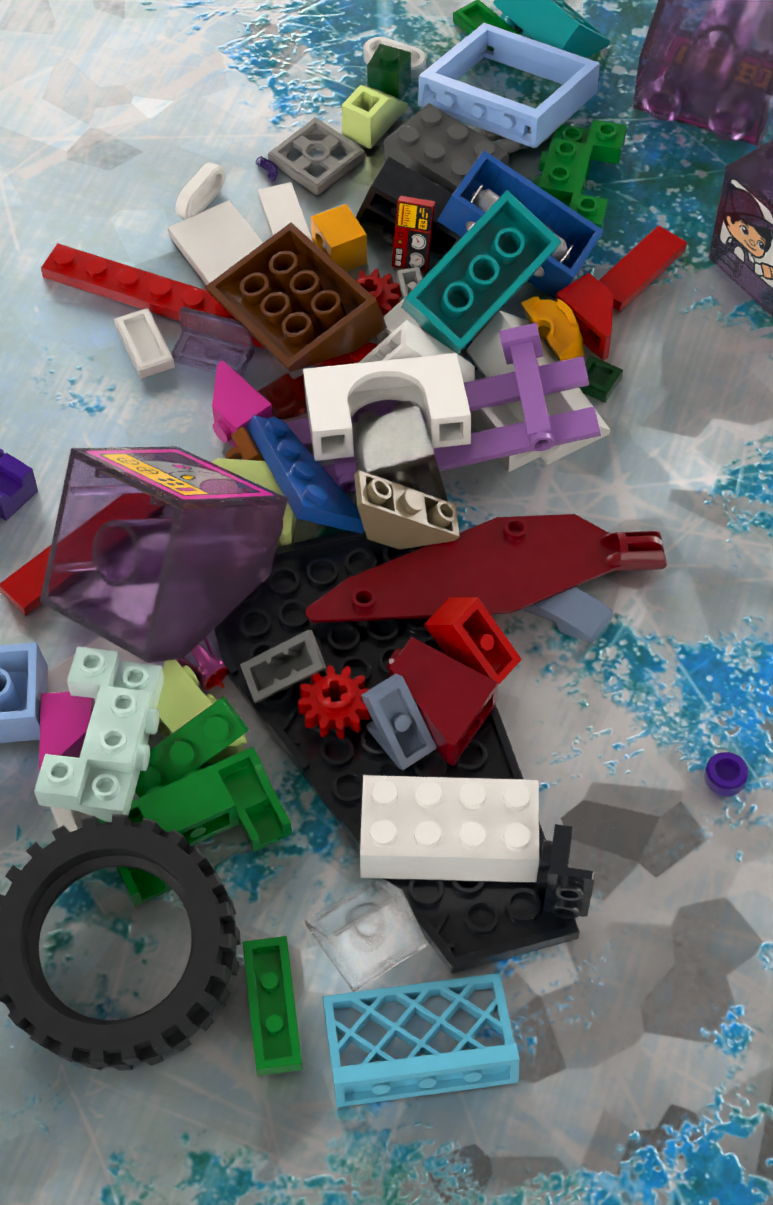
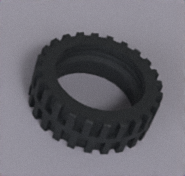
(188, 1005)

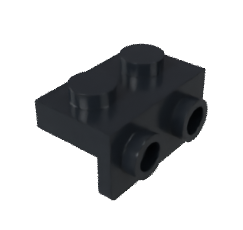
(567, 889)

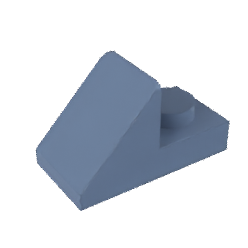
(398, 722)

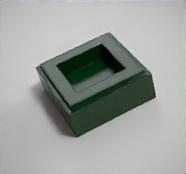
(602, 379)

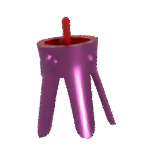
(211, 670)

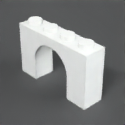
(426, 381)

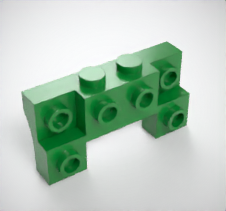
(568, 165)
(206, 805)

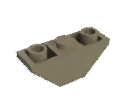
(403, 515)

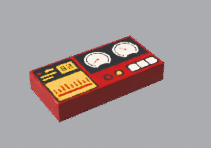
(413, 233)

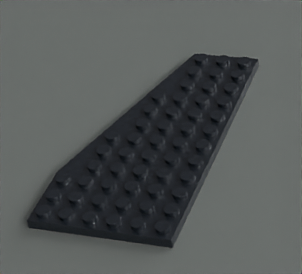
(460, 919)

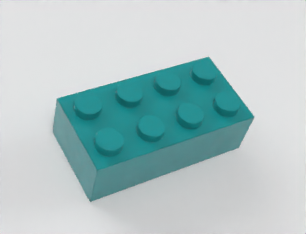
(481, 273)

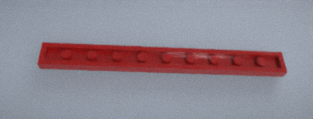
(145, 290)

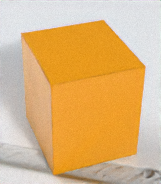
(340, 237)

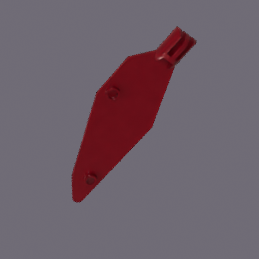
(500, 562)

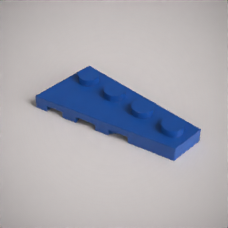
(303, 480)

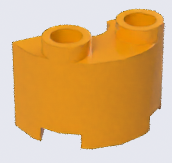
(556, 325)

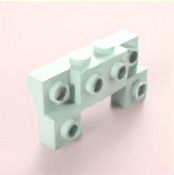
(116, 737)

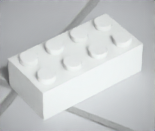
(449, 828)

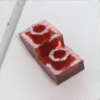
(287, 396)

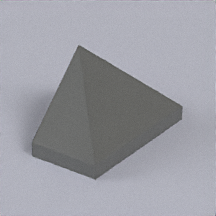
(283, 666)

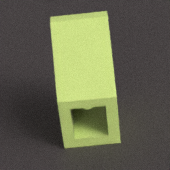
(369, 115)

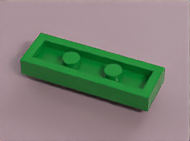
(191, 745)
(272, 1006)

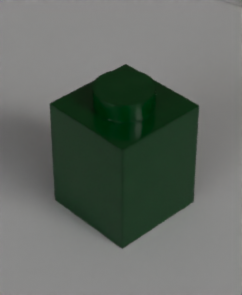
(390, 71)

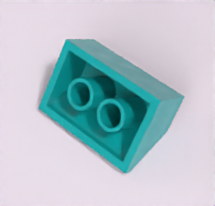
(553, 24)

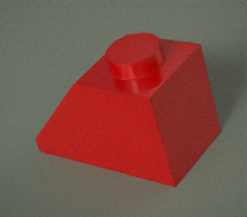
(593, 311)
(473, 637)

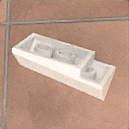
(489, 358)

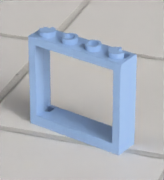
(498, 114)

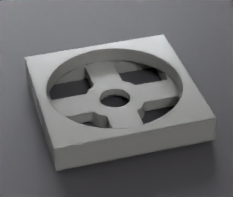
(301, 140)

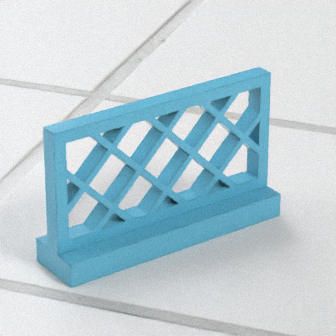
(428, 1073)

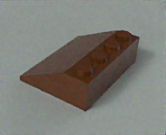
(298, 301)

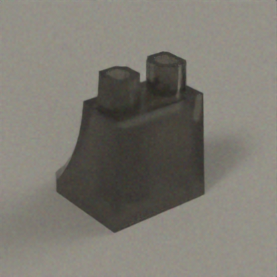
(398, 449)

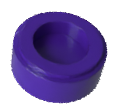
(726, 774)

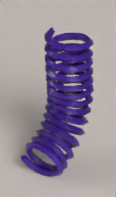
(269, 167)

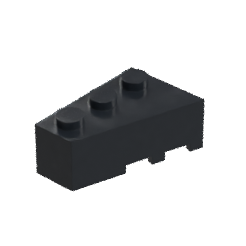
(381, 202)

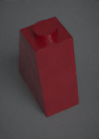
(447, 693)

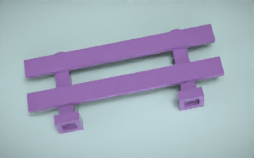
(526, 384)

